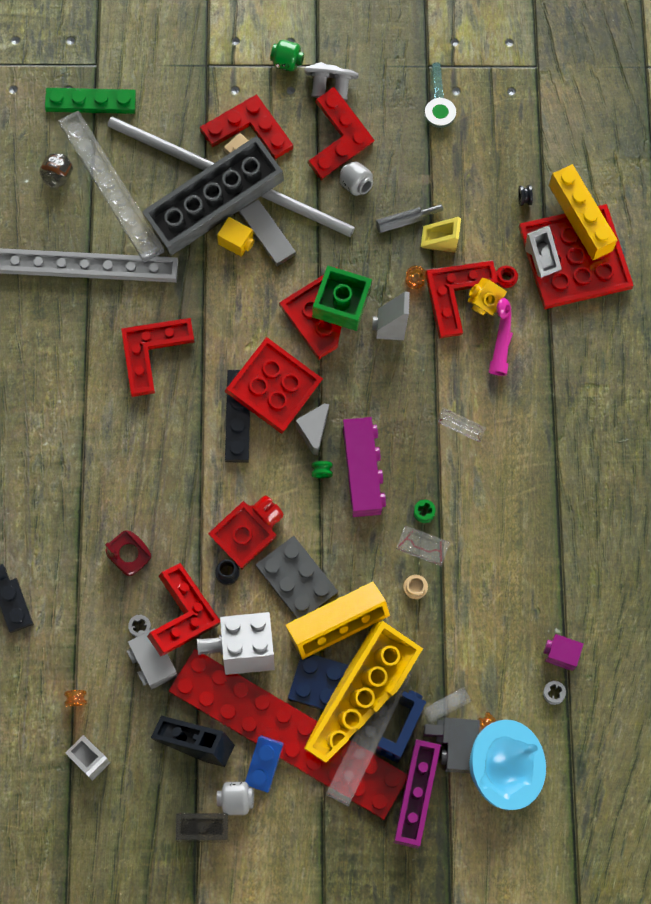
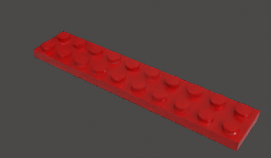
(257, 712)

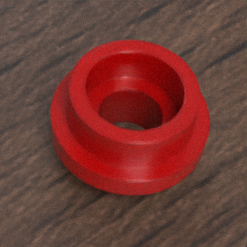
(509, 271)

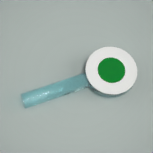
(439, 111)

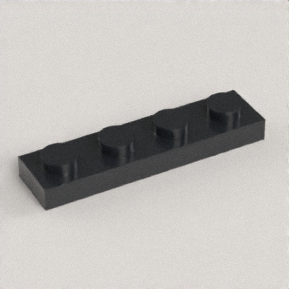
(237, 427)

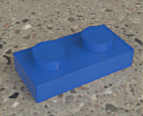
(264, 763)

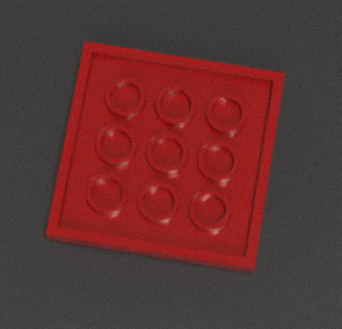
(580, 275)

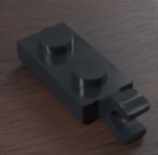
(13, 603)

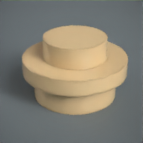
(415, 587)

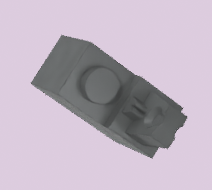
(458, 737)

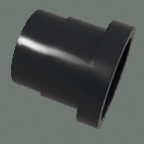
(227, 579)

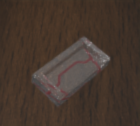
(461, 424)
(423, 545)

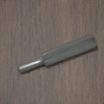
(405, 218)

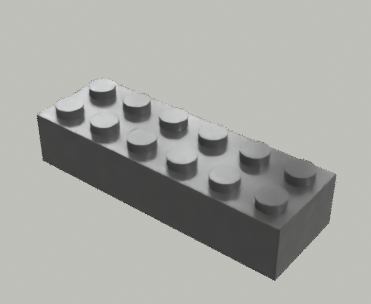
(213, 195)

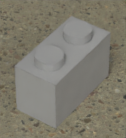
(154, 669)

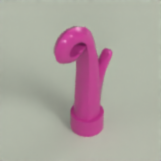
(499, 364)

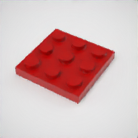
(273, 385)

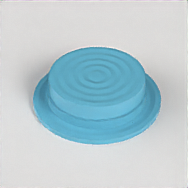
(508, 765)

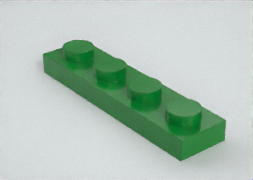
(90, 100)

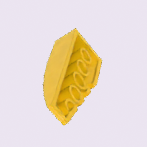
(364, 688)

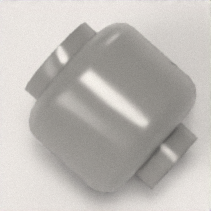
(356, 178)
(236, 798)

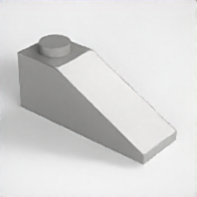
(392, 318)

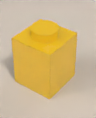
(235, 237)

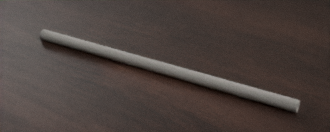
(203, 164)

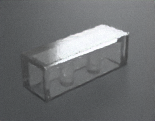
(446, 705)

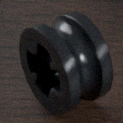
(525, 195)

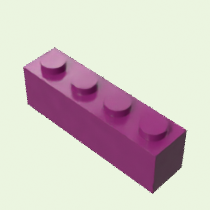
(362, 467)
(417, 794)

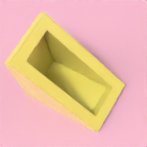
(441, 235)

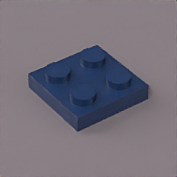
(316, 681)

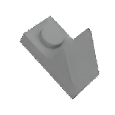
(543, 251)

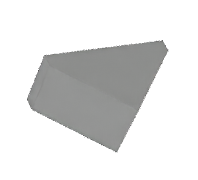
(312, 427)
(87, 757)

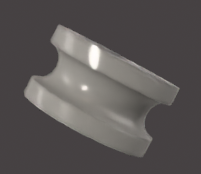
(138, 618)
(547, 689)

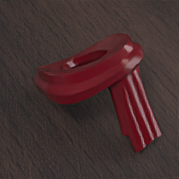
(124, 538)

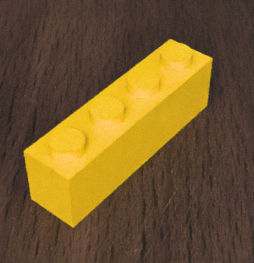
(582, 212)
(337, 620)

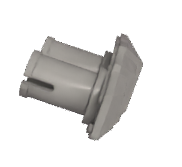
(322, 71)

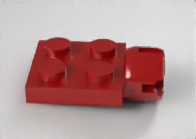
(247, 530)

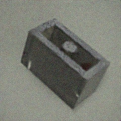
(202, 827)

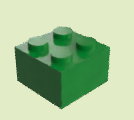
(342, 298)

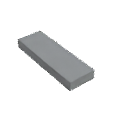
(267, 232)

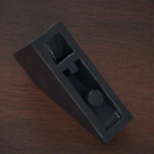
(194, 740)

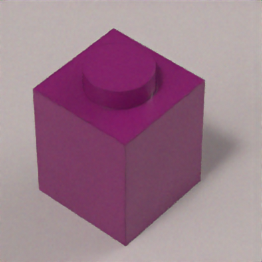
(563, 652)

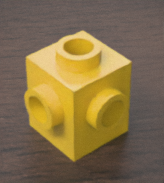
(485, 297)

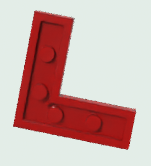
(253, 114)
(353, 135)
(441, 287)
(141, 339)
(197, 616)

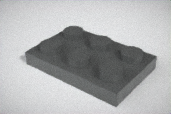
(296, 578)

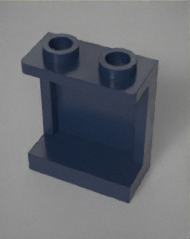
(392, 750)

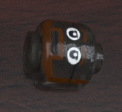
(56, 170)

